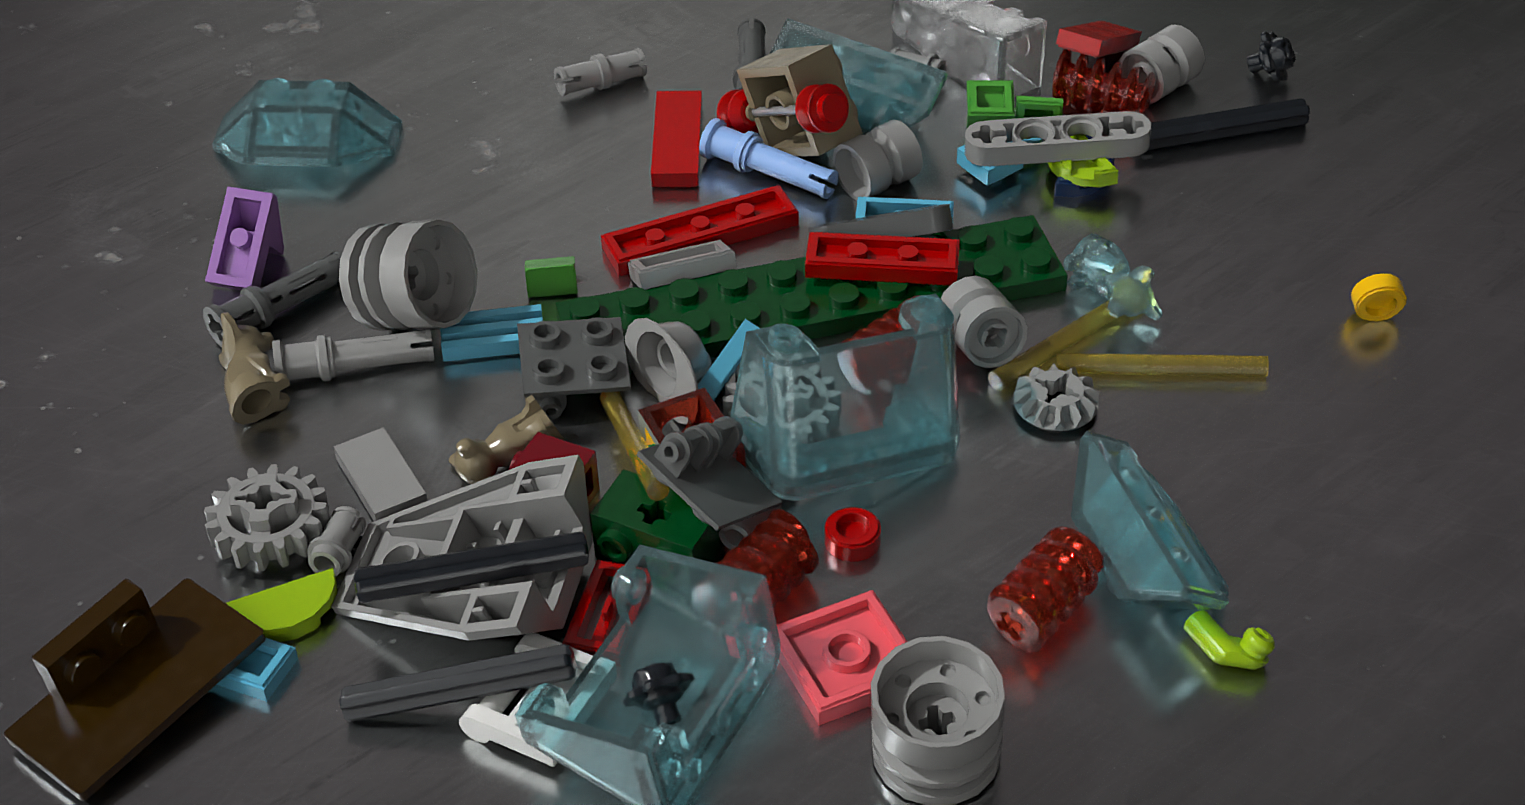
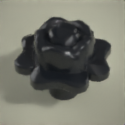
(1273, 56)
(658, 690)

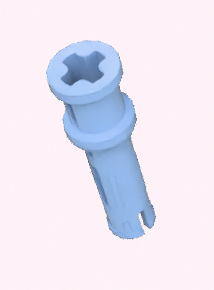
(749, 153)

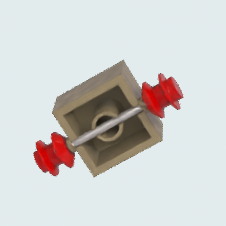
(793, 101)

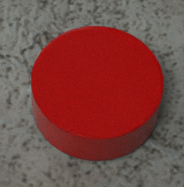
(852, 534)

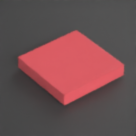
(836, 654)

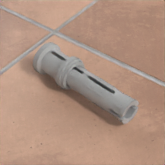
(326, 357)

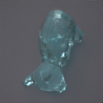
(1105, 270)

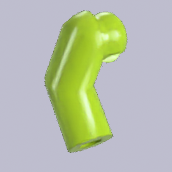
(1223, 649)

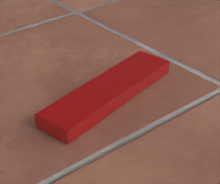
(725, 220)

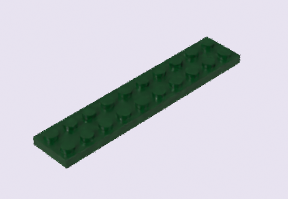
(1005, 252)

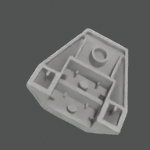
(506, 508)

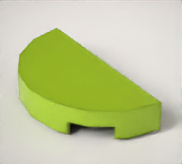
(1086, 172)
(290, 608)

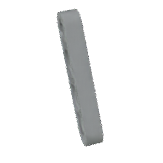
(1126, 132)

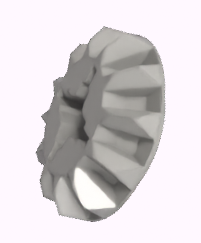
(1064, 412)

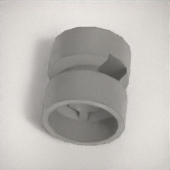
(1171, 55)
(878, 159)
(985, 322)

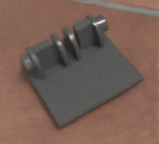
(571, 359)
(707, 475)

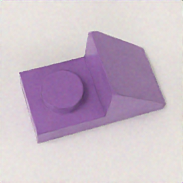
(244, 237)

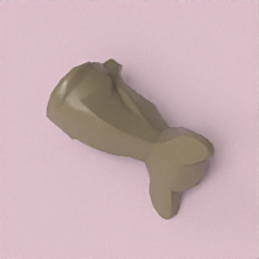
(249, 380)
(481, 458)

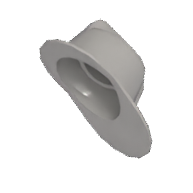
(666, 358)

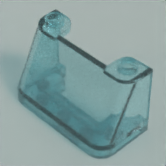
(849, 408)
(677, 612)

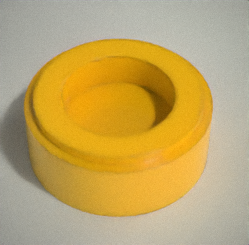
(1378, 297)

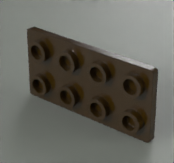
(126, 678)

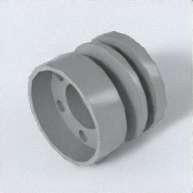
(408, 275)
(937, 720)

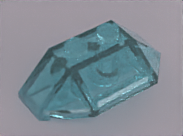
(877, 81)
(306, 125)
(1140, 532)

